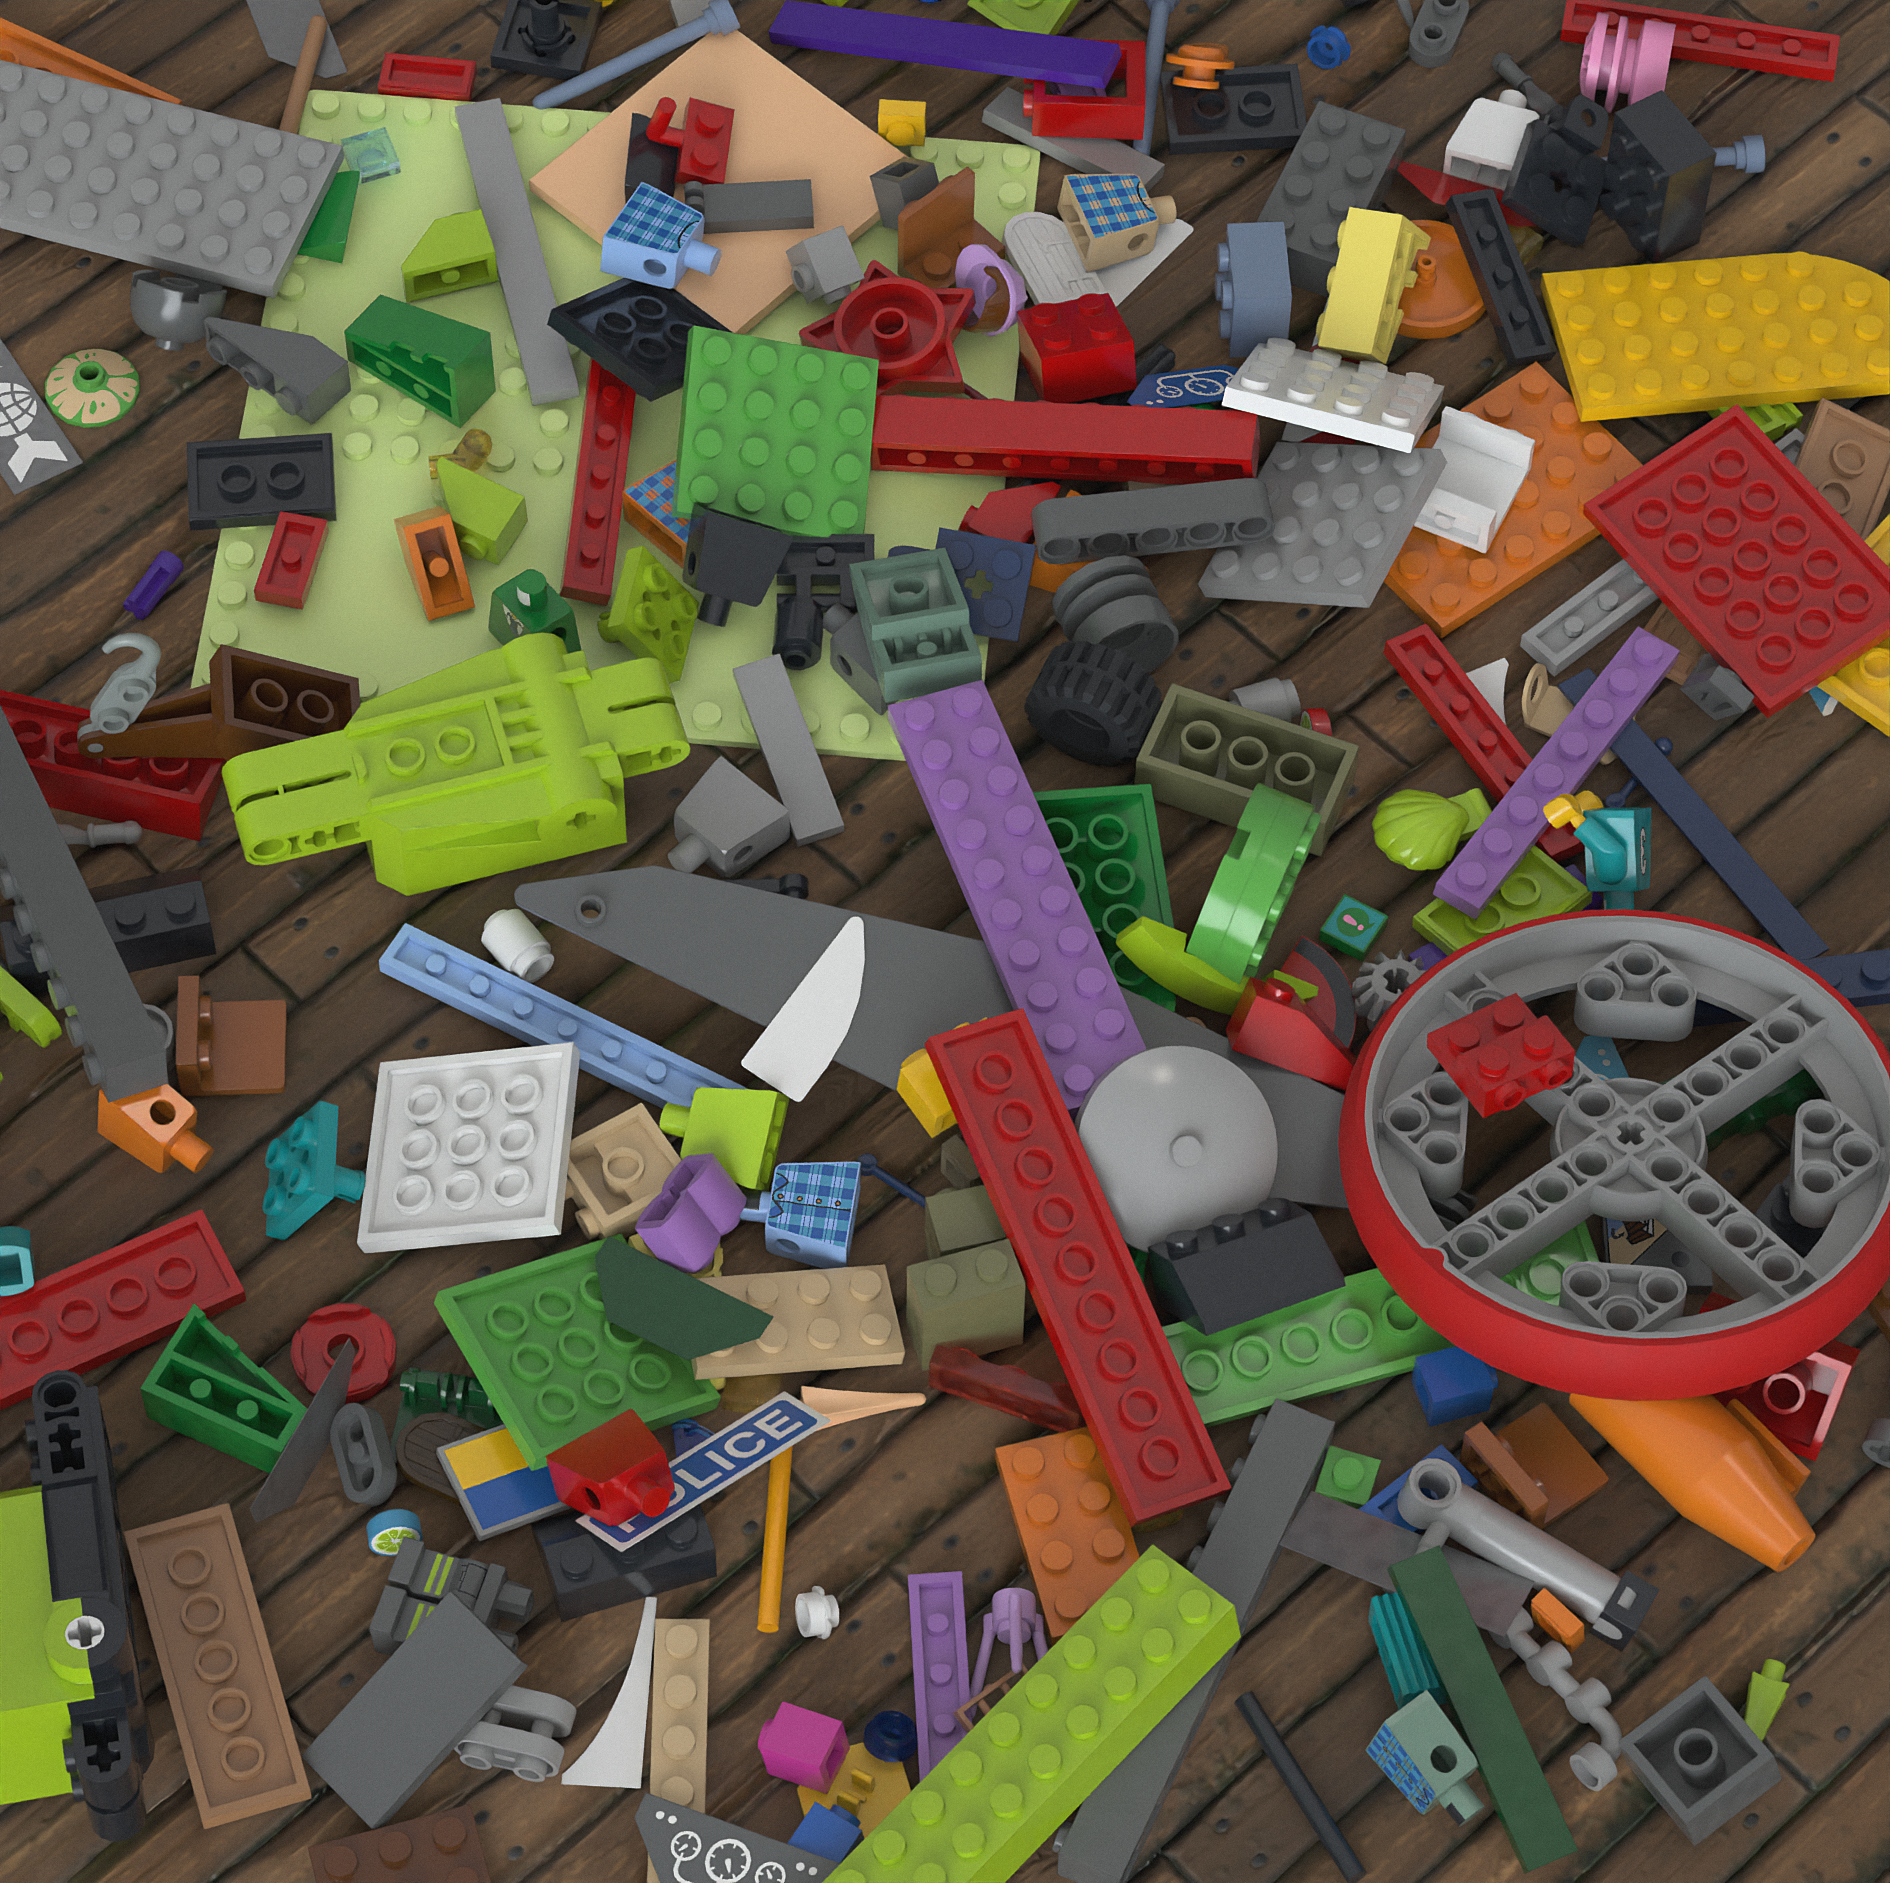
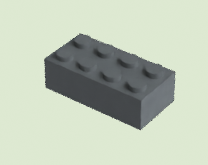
(1334, 166)

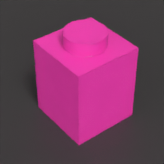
(803, 1747)

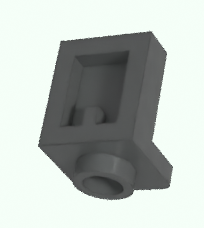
(1716, 689)

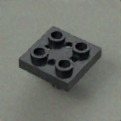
(547, 29)

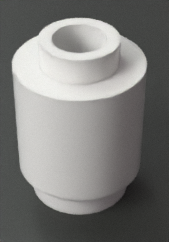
(517, 945)

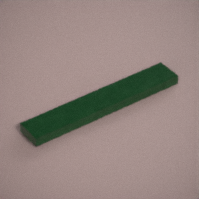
(1482, 1709)

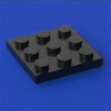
(634, 332)

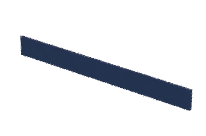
(1707, 834)

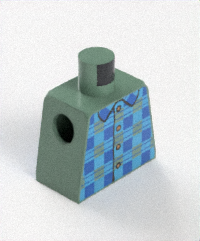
(1427, 1759)

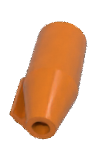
(1712, 1468)

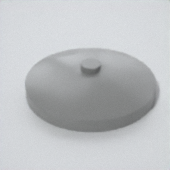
(1177, 1141)

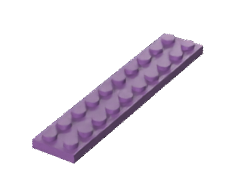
(1016, 884)

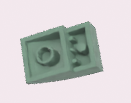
(915, 624)

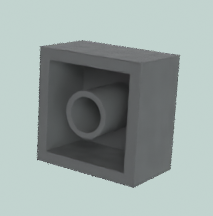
(1700, 1760)

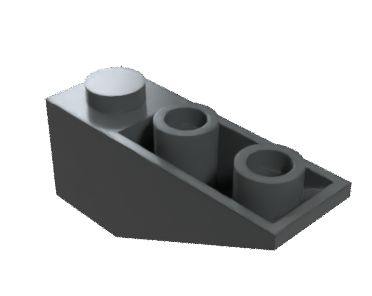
(285, 364)

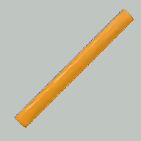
(774, 1542)

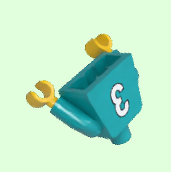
(1614, 842)

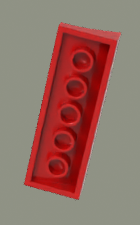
(155, 792)

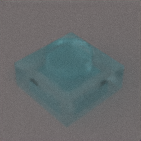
(371, 155)

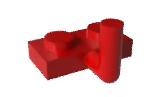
(701, 141)

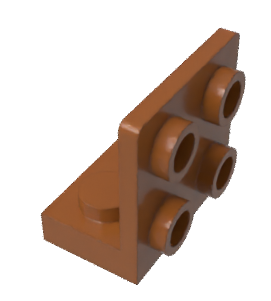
(937, 231)
(229, 1044)
(1532, 1466)

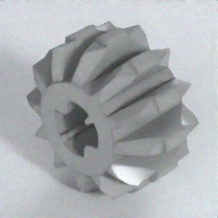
(1382, 984)

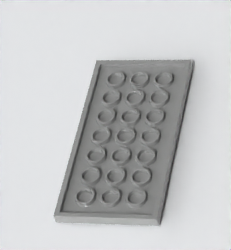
(156, 180)

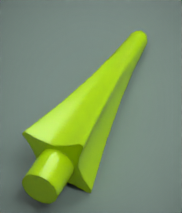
(1765, 1697)

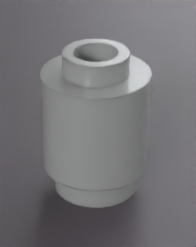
(1270, 698)

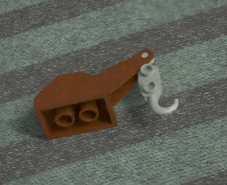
(244, 708)

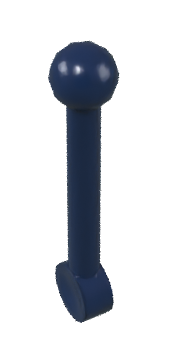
(1617, 800)
(869, 1167)

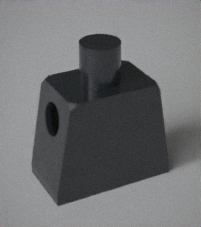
(730, 560)

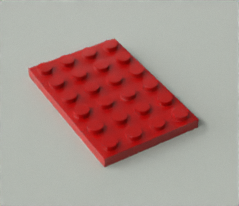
(1749, 559)

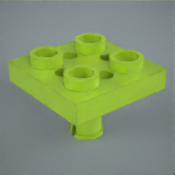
(651, 613)

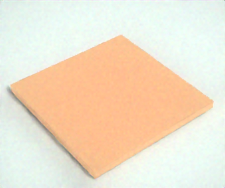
(777, 134)

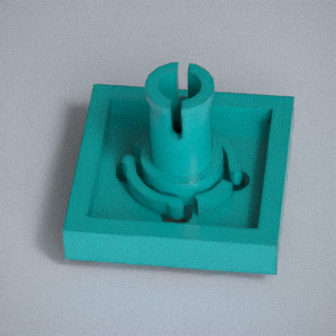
(306, 1172)

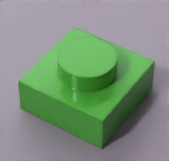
(1348, 1477)

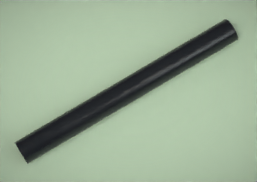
(1300, 1787)

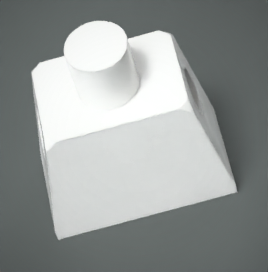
(1489, 139)

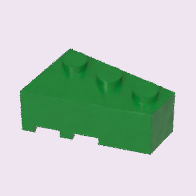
(220, 1395)

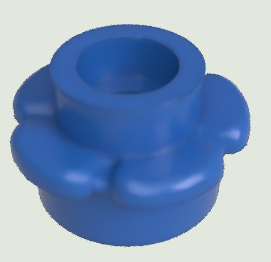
(1328, 47)

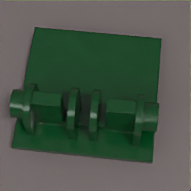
(442, 1392)

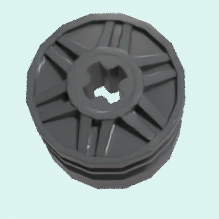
(1119, 608)

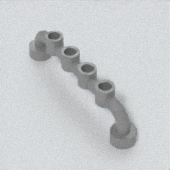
(1585, 1702)

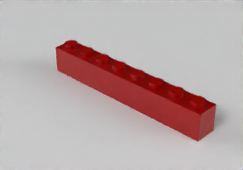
(1063, 440)

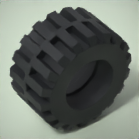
(1093, 703)

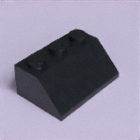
(1243, 1266)
(595, 1576)

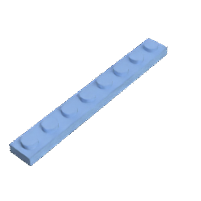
(545, 1019)

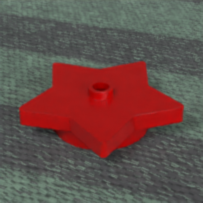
(902, 327)

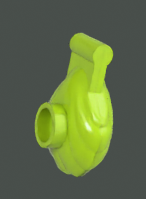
(1425, 828)

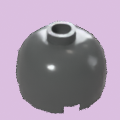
(174, 307)

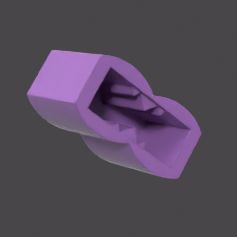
(691, 1213)

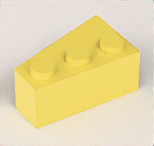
(1368, 284)

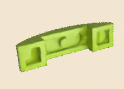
(1161, 955)

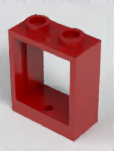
(1093, 114)

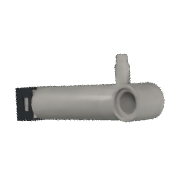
(1516, 1545)

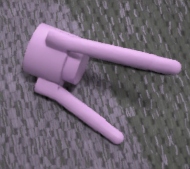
(1014, 1622)

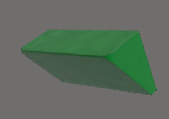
(331, 225)

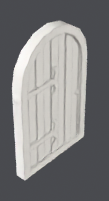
(1047, 259)

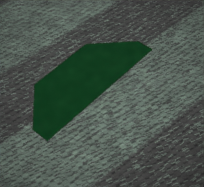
(672, 1305)

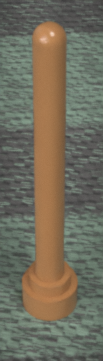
(303, 74)

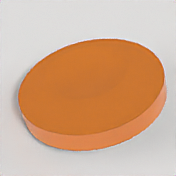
(1445, 291)

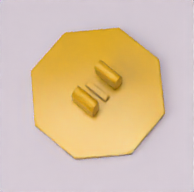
(863, 1787)

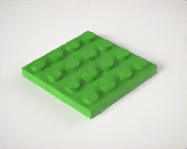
(775, 433)
(557, 1362)

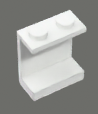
(1478, 481)

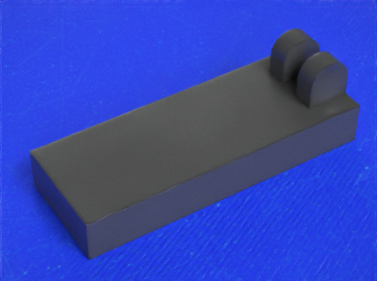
(752, 205)

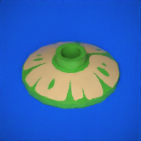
(95, 400)

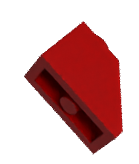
(1008, 512)

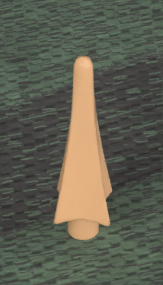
(851, 1405)

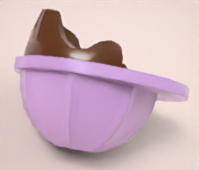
(996, 288)

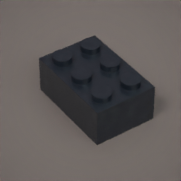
(1657, 177)

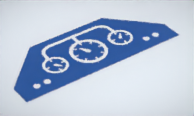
(1183, 387)

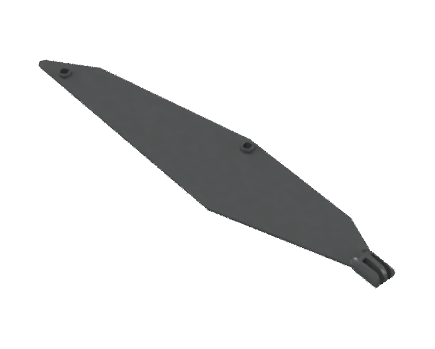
(917, 982)

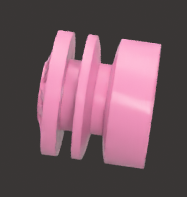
(1624, 63)

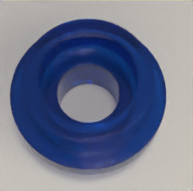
(891, 1736)

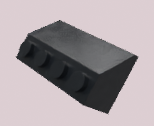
(148, 918)

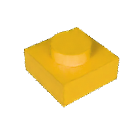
(902, 122)

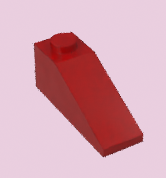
(1284, 1031)

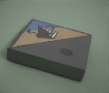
(1653, 1245)

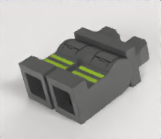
(425, 1577)

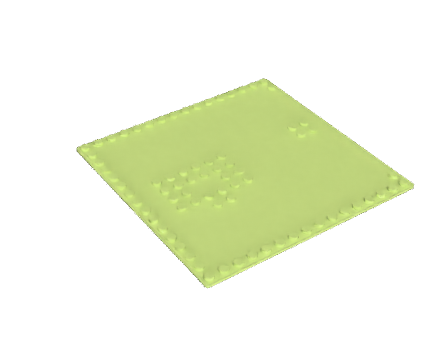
(362, 601)

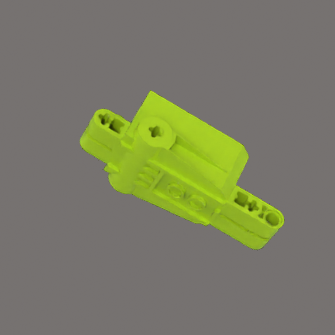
(467, 768)

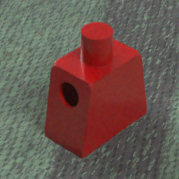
(613, 1471)

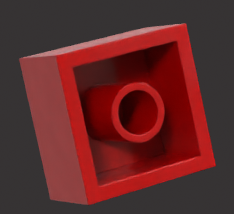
(1077, 349)

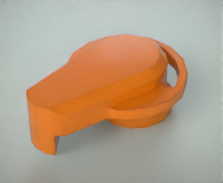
(1200, 63)

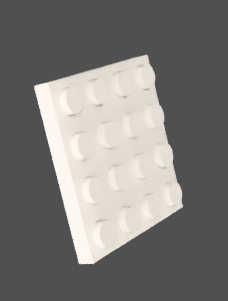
(1334, 394)
(469, 1148)

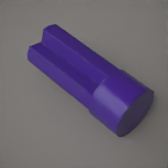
(154, 583)

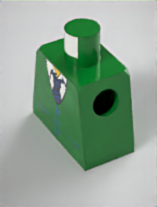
(530, 607)

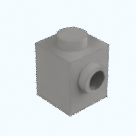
(825, 266)

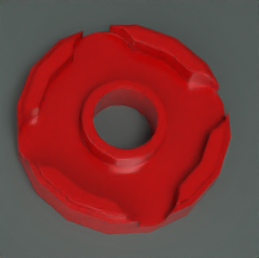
(333, 1327)

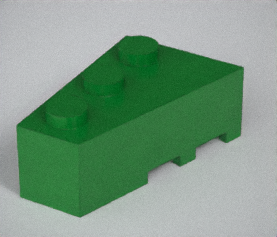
(424, 357)

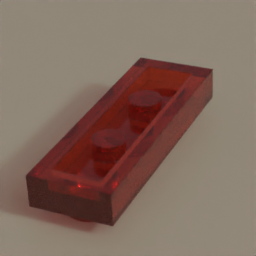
(1004, 1389)

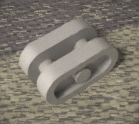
(530, 1753)

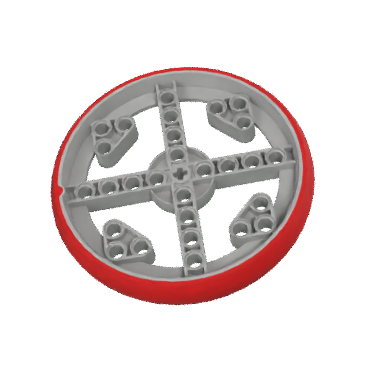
(1628, 1156)

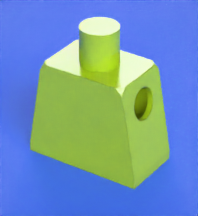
(735, 1126)

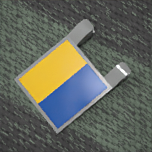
(497, 1483)

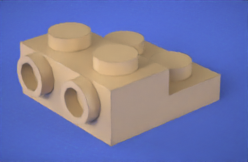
(618, 1172)

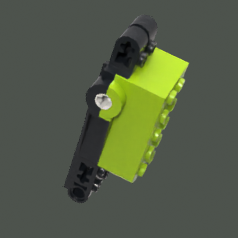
(66, 1622)

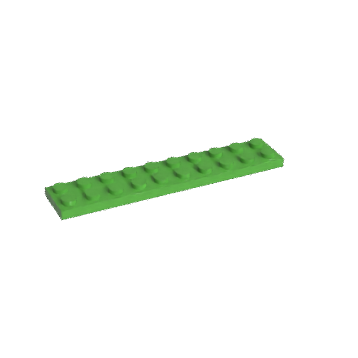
(1334, 1339)

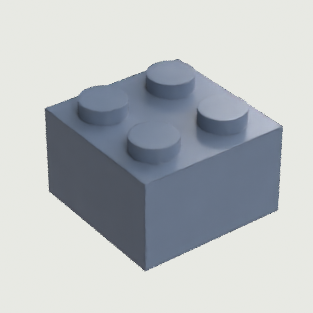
(1253, 286)

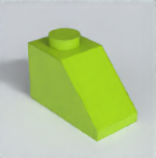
(450, 257)
(482, 512)

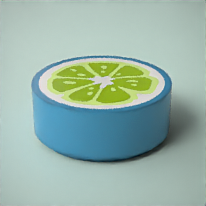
(389, 1527)

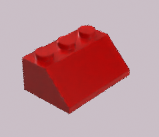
(1801, 1399)

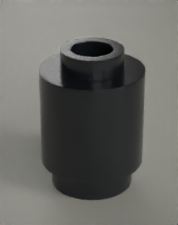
(798, 632)

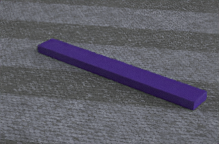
(945, 44)

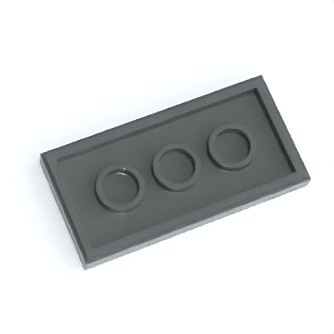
(414, 1711)

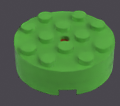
(1254, 883)

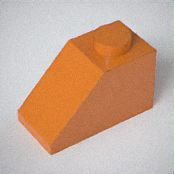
(434, 562)

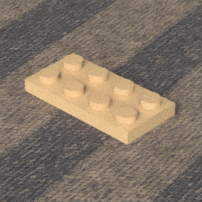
(818, 1322)

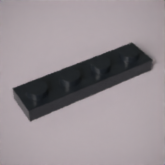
(1501, 278)

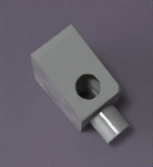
(727, 822)

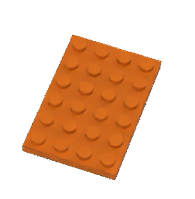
(1546, 521)

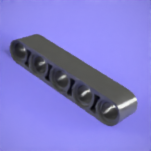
(1152, 521)

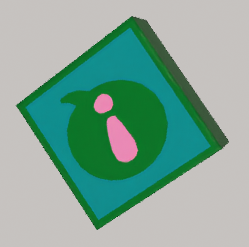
(1353, 927)

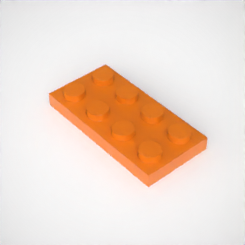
(1066, 1523)

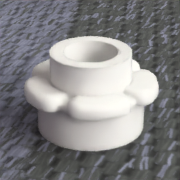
(816, 1613)

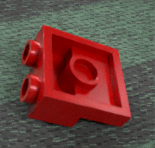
(1502, 1054)

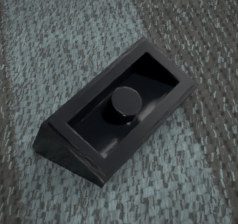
(648, 160)

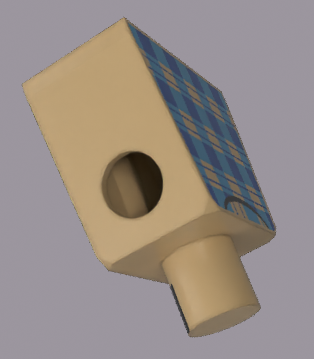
(1111, 217)

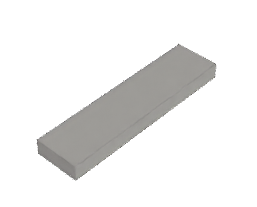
(1083, 154)
(788, 749)

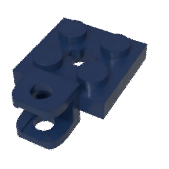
(1006, 565)

